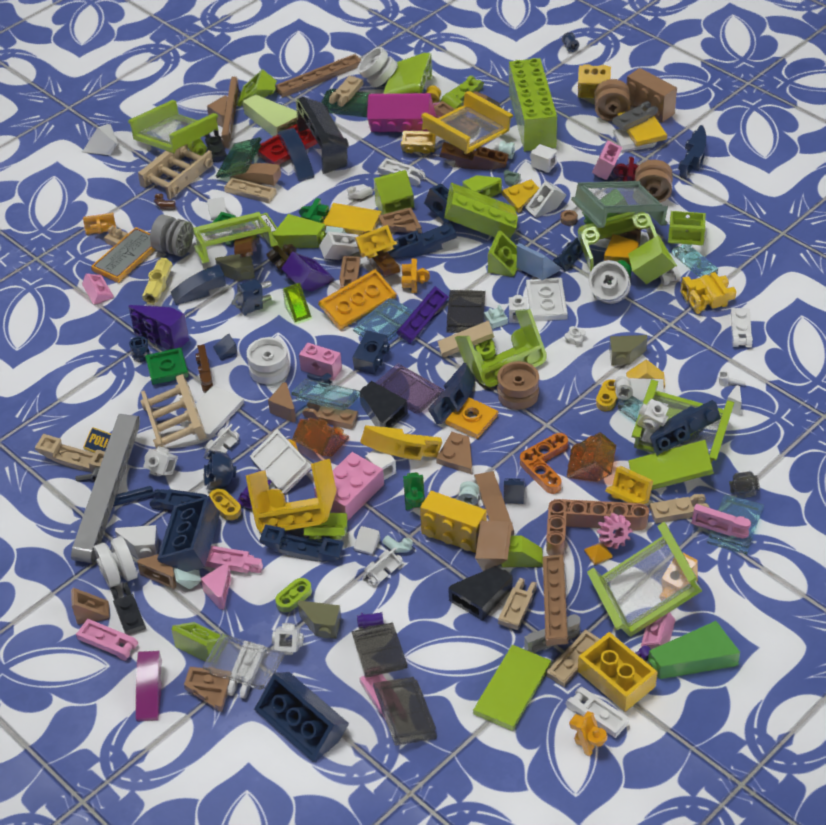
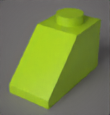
(484, 185)
(523, 553)

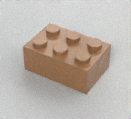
(649, 88)

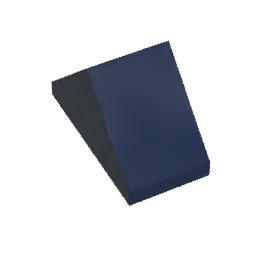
(514, 490)

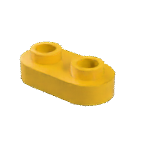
(607, 396)
(228, 507)

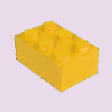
(451, 520)
(617, 671)

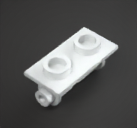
(224, 437)
(387, 561)

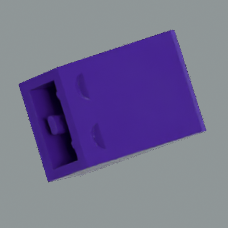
(160, 325)

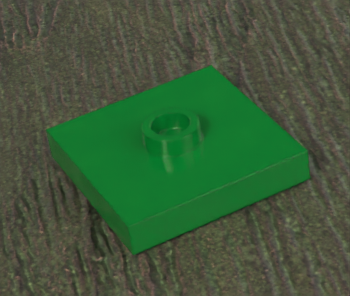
(166, 365)

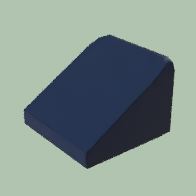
(225, 347)

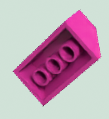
(398, 111)

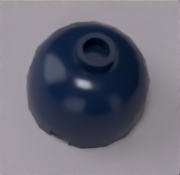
(219, 470)

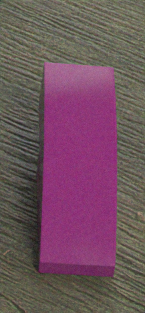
(148, 685)

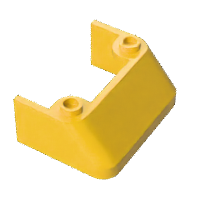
(271, 507)

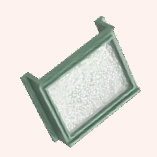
(600, 198)

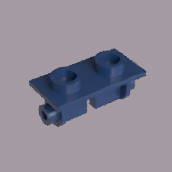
(569, 254)

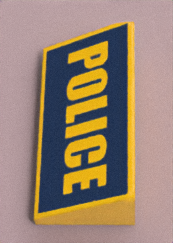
(97, 440)

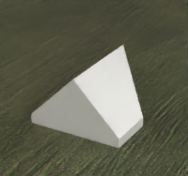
(102, 141)

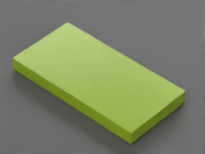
(674, 465)
(512, 687)

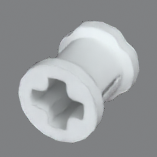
(627, 391)

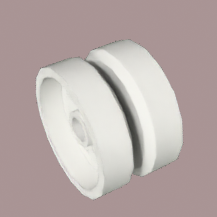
(377, 67)
(602, 274)
(268, 360)
(112, 563)

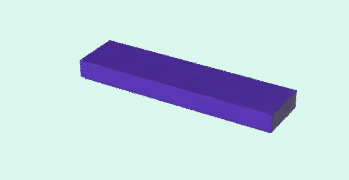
(422, 315)

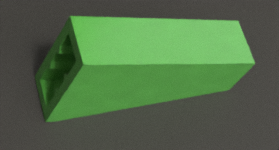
(695, 652)

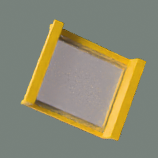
(470, 124)

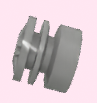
(171, 235)

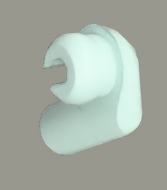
(402, 547)

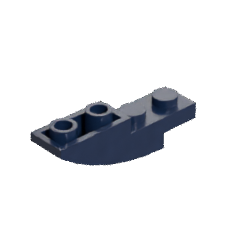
(695, 153)
(425, 243)
(455, 394)
(683, 424)

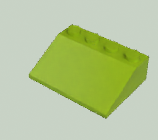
(480, 212)

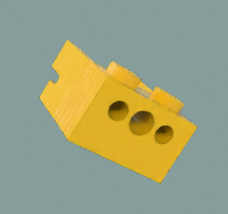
(590, 77)

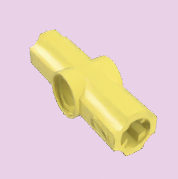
(157, 281)

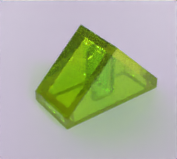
(296, 303)

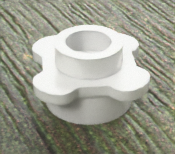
(575, 335)

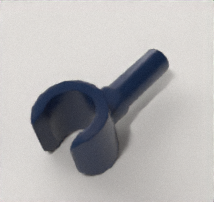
(325, 378)

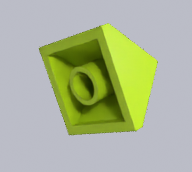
(502, 256)
(651, 260)
(194, 639)

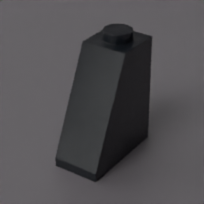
(382, 405)
(481, 591)

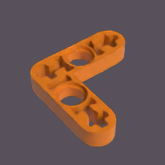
(538, 461)

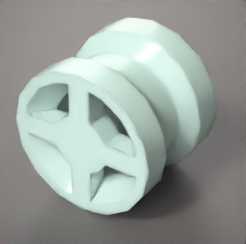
(507, 148)
(469, 492)

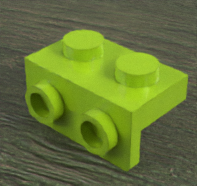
(334, 527)

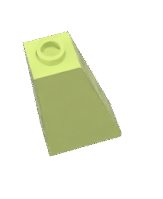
(269, 115)

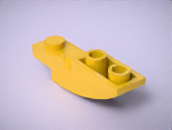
(396, 443)

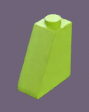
(299, 232)

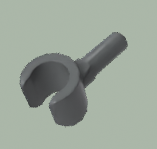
(92, 476)

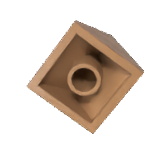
(493, 543)

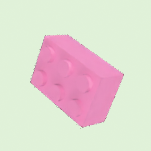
(355, 484)

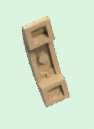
(69, 456)

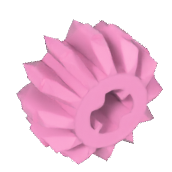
(621, 534)

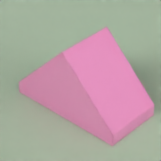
(217, 584)

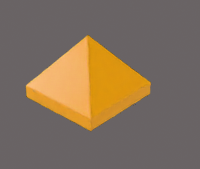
(598, 553)

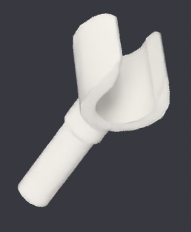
(725, 380)

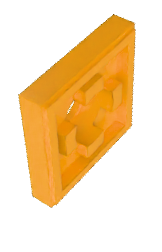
(472, 426)

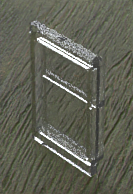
(243, 661)

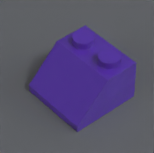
(306, 272)

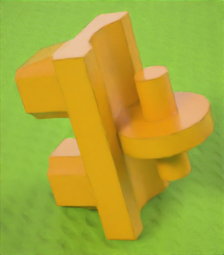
(98, 223)
(411, 275)
(588, 733)

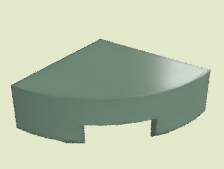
(511, 178)

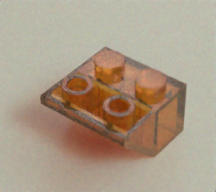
(319, 436)
(592, 459)

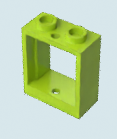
(694, 224)

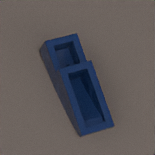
(198, 285)

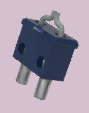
(250, 296)

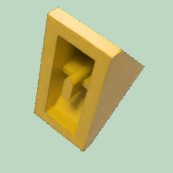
(646, 370)

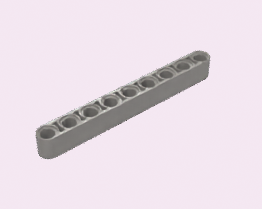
(105, 488)

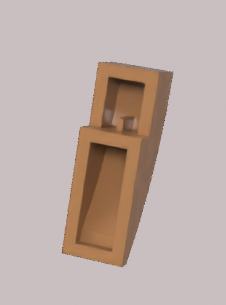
(261, 173)

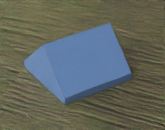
(535, 263)

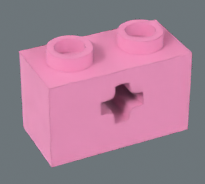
(607, 160)
(320, 361)

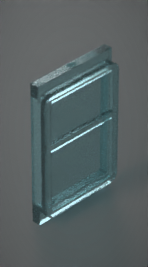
(384, 319)
(325, 394)
(737, 507)

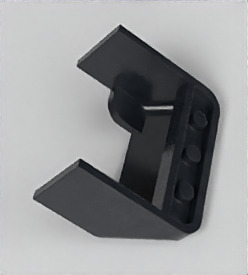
(333, 145)

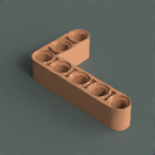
(587, 514)

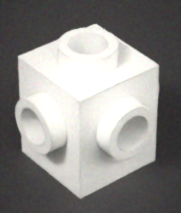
(652, 415)
(160, 461)
(280, 641)

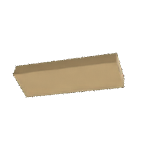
(250, 190)
(477, 335)
(567, 665)

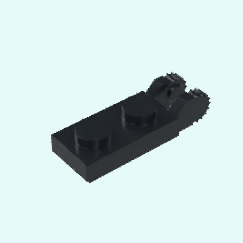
(216, 147)
(127, 611)

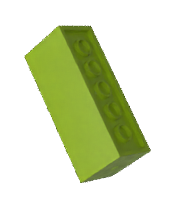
(532, 104)

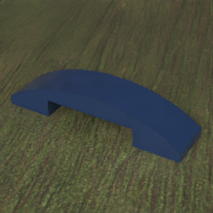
(297, 154)
(300, 547)

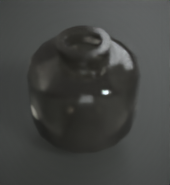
(745, 484)

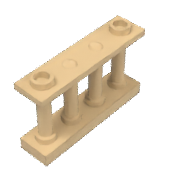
(166, 160)
(190, 414)

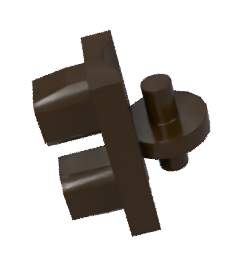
(277, 253)

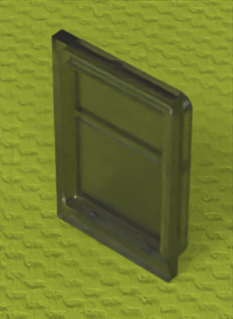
(465, 309)
(379, 650)
(405, 710)

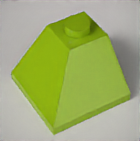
(261, 85)

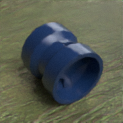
(139, 348)

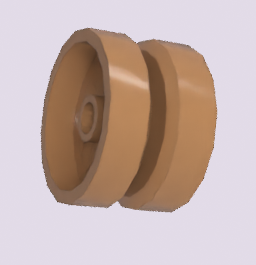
(612, 98)
(656, 178)
(518, 385)

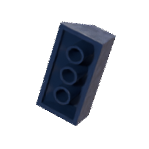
(189, 534)
(300, 715)

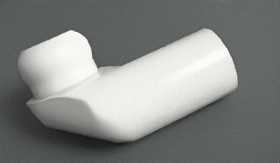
(352, 193)

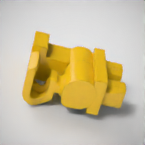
(707, 291)

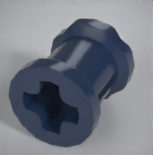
(569, 40)

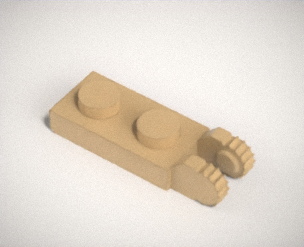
(346, 91)
(676, 508)
(517, 605)

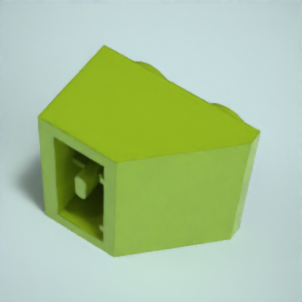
(393, 192)

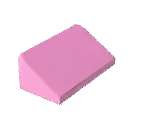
(96, 288)
(659, 632)

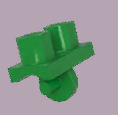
(315, 211)
(413, 490)

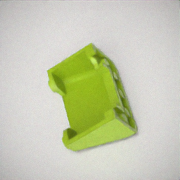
(410, 75)

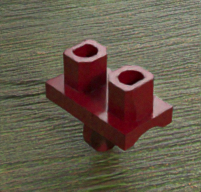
(626, 172)

